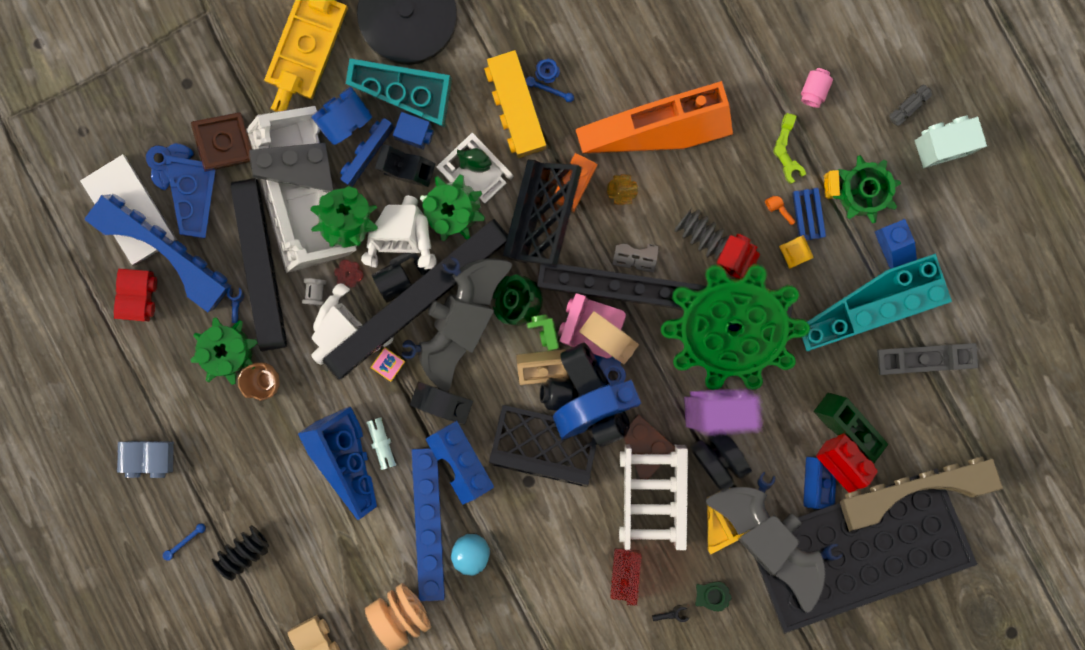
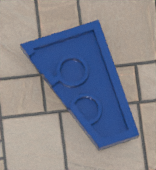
(190, 194)

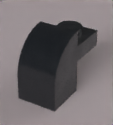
(405, 166)
(441, 403)

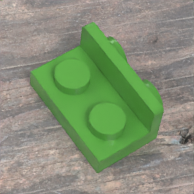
(549, 335)

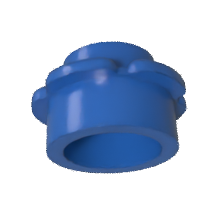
(547, 64)

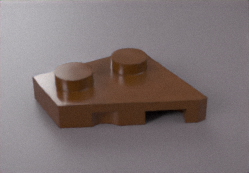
(646, 440)

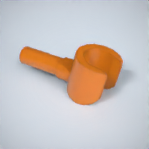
(774, 203)

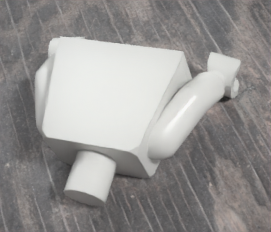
(401, 231)
(334, 324)

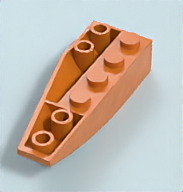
(662, 124)

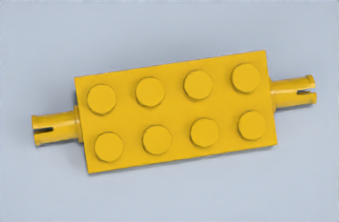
(304, 49)

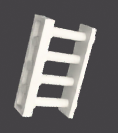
(675, 509)

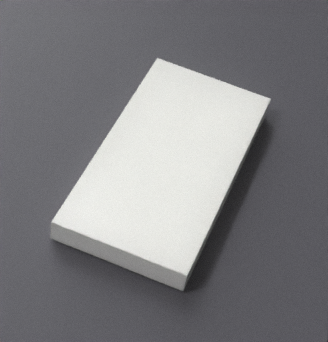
(121, 179)

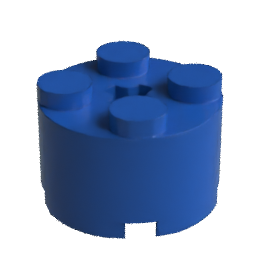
(341, 116)

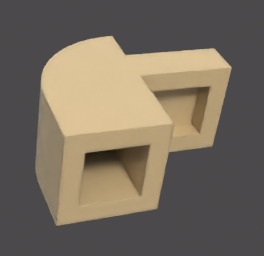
(609, 337)

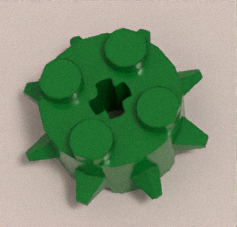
(869, 175)
(466, 205)
(344, 217)
(209, 354)

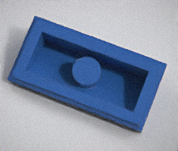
(818, 485)

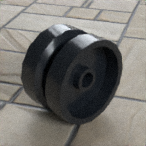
(723, 457)

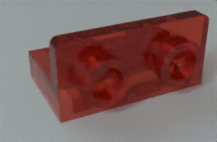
(626, 575)

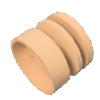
(393, 620)

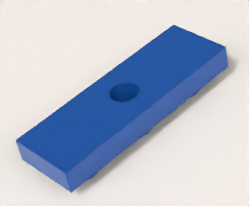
(366, 152)

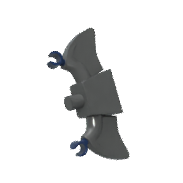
(460, 319)
(773, 541)

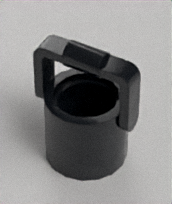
(393, 279)

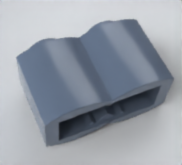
(145, 457)

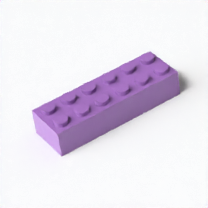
(722, 411)

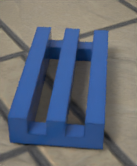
(818, 212)

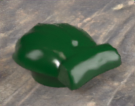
(474, 160)
(713, 596)

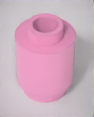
(816, 87)

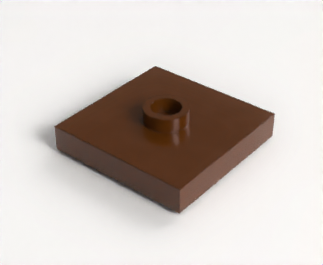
(222, 141)

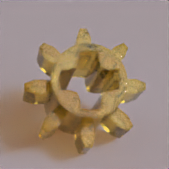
(622, 189)

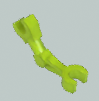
(781, 152)

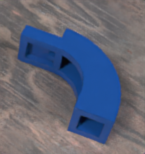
(594, 406)

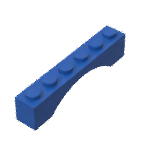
(200, 283)

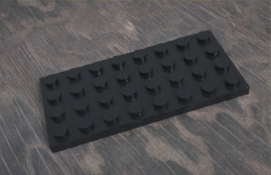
(908, 547)

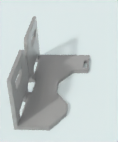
(650, 252)

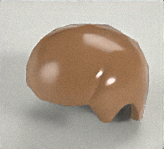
(258, 382)

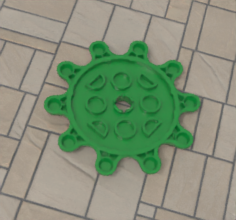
(740, 352)

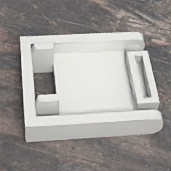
(487, 182)

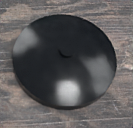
(407, 29)

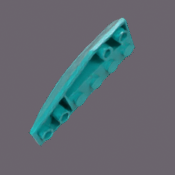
(880, 301)

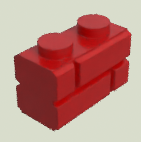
(847, 463)

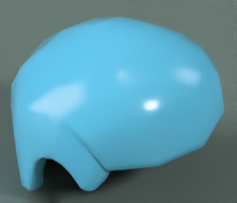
(470, 554)

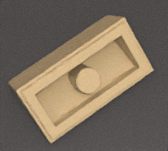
(540, 366)

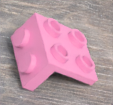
(579, 311)

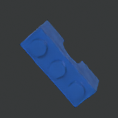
(470, 476)

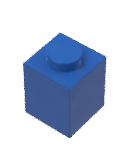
(413, 131)

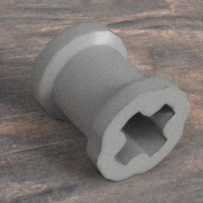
(314, 291)

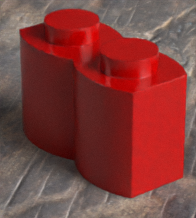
(738, 256)
(134, 295)

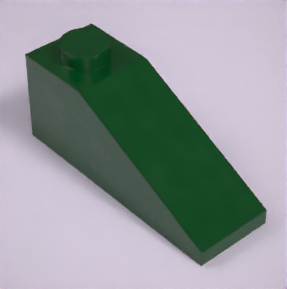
(843, 417)

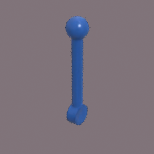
(530, 81)
(169, 554)

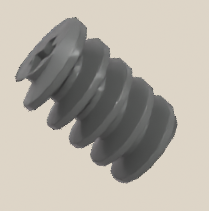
(701, 232)

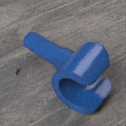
(235, 303)

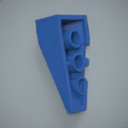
(338, 454)

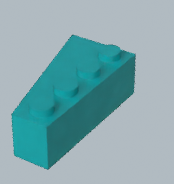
(409, 89)

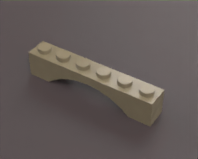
(972, 480)

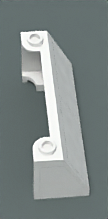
(289, 203)

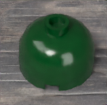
(517, 300)

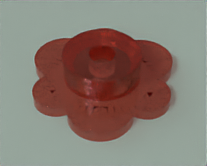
(355, 274)

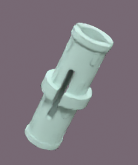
(381, 443)

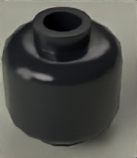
(557, 393)

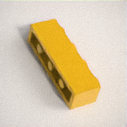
(516, 104)

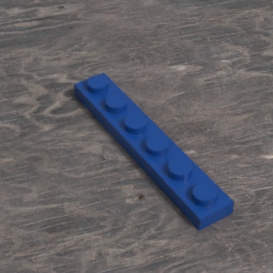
(428, 525)

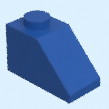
(897, 244)

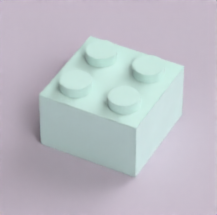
(950, 141)

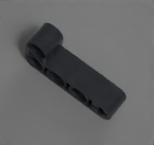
(587, 377)

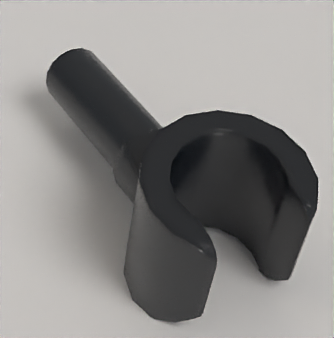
(671, 615)

